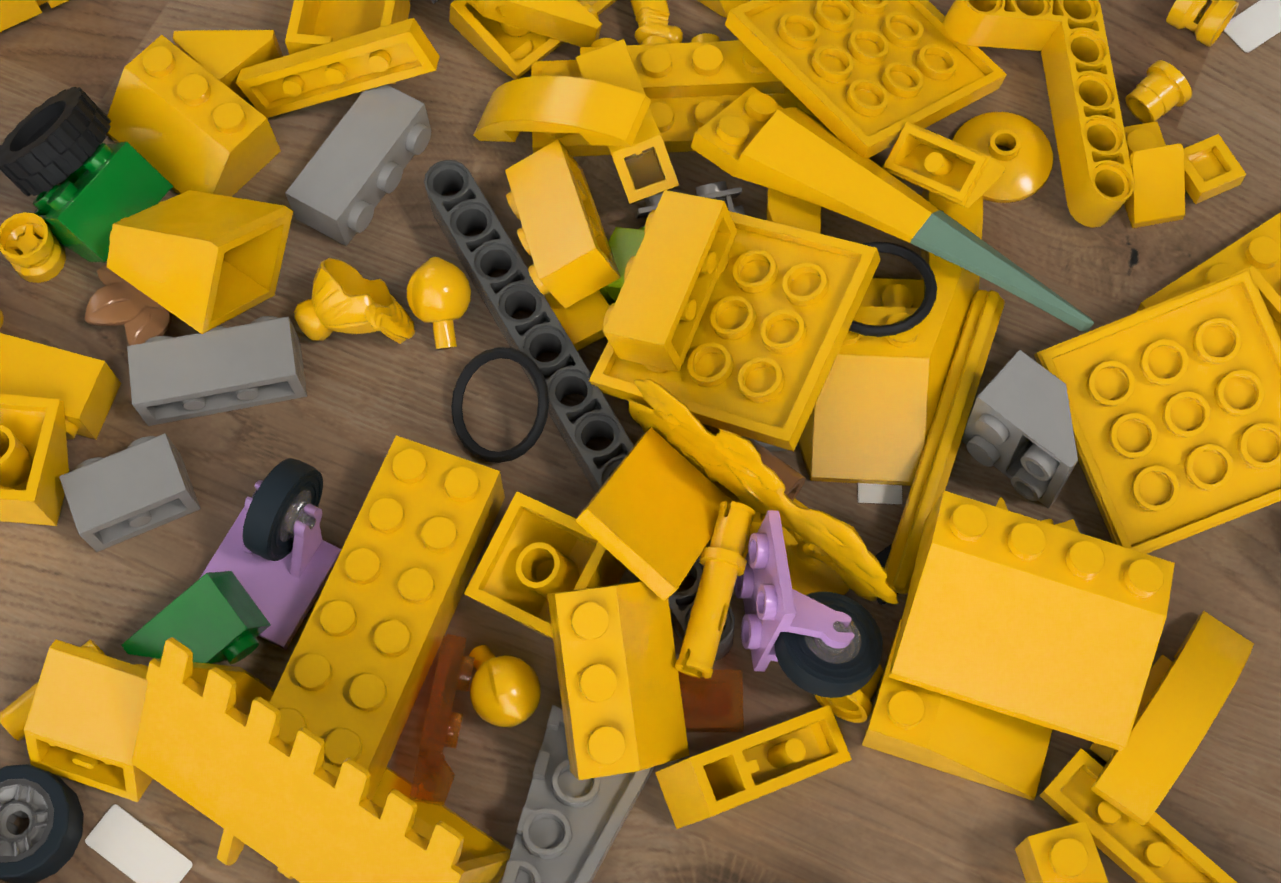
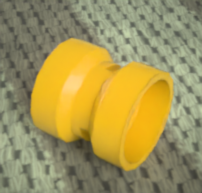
(1213, 19)
(31, 247)

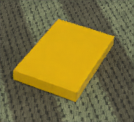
(654, 514)

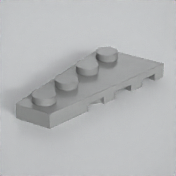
(568, 820)

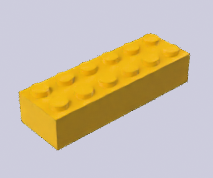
(387, 605)

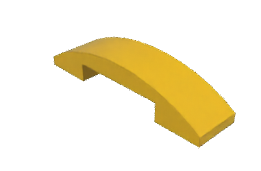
(563, 104)
(1174, 719)

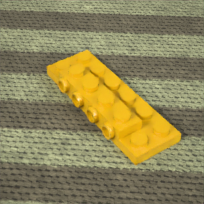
(684, 84)

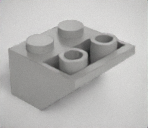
(1024, 429)

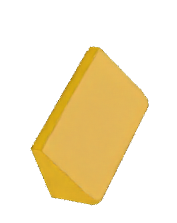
(942, 165)

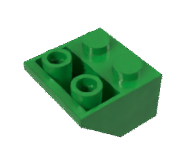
(100, 193)

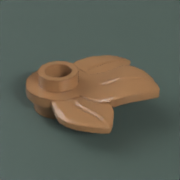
(124, 304)

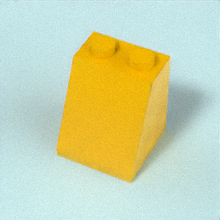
(202, 254)

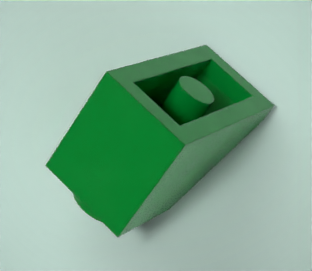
(209, 618)

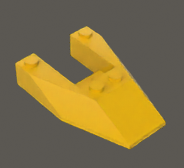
(885, 388)

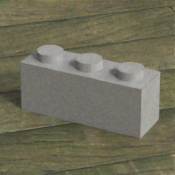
(360, 163)
(216, 370)

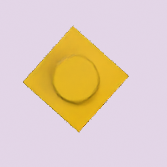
(1210, 169)

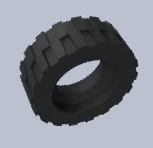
(53, 141)

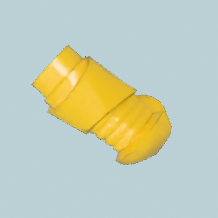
(653, 21)

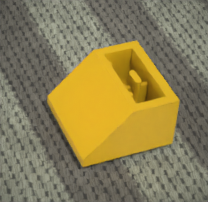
(88, 719)

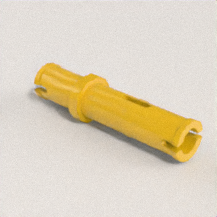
(722, 565)

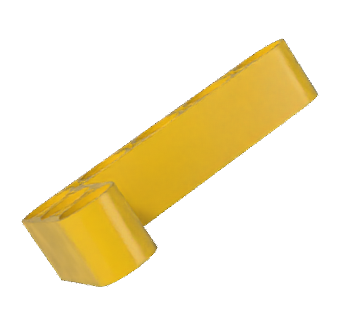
(1078, 85)

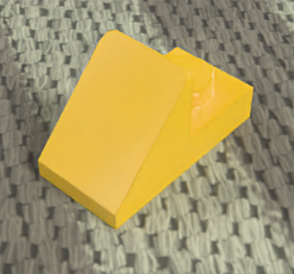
(1157, 177)

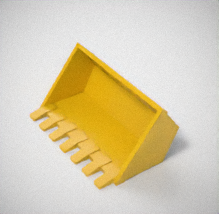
(219, 749)

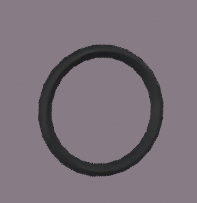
(926, 305)
(542, 410)

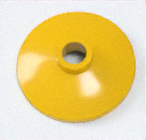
(1026, 163)

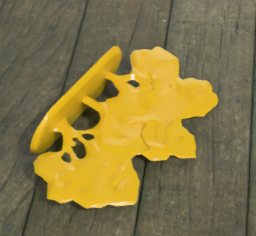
(819, 548)

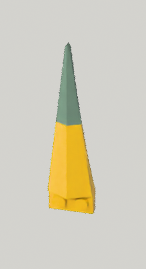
(804, 159)

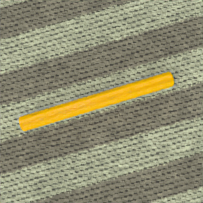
(944, 433)

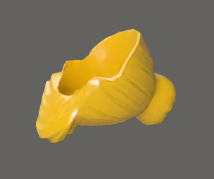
(351, 305)

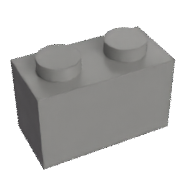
(129, 492)

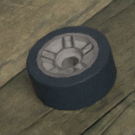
(53, 825)

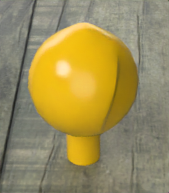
(439, 295)
(503, 688)

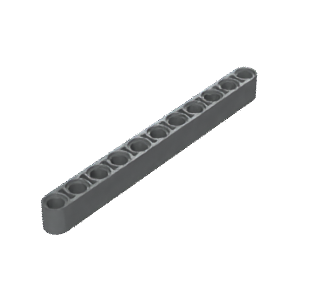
(538, 334)

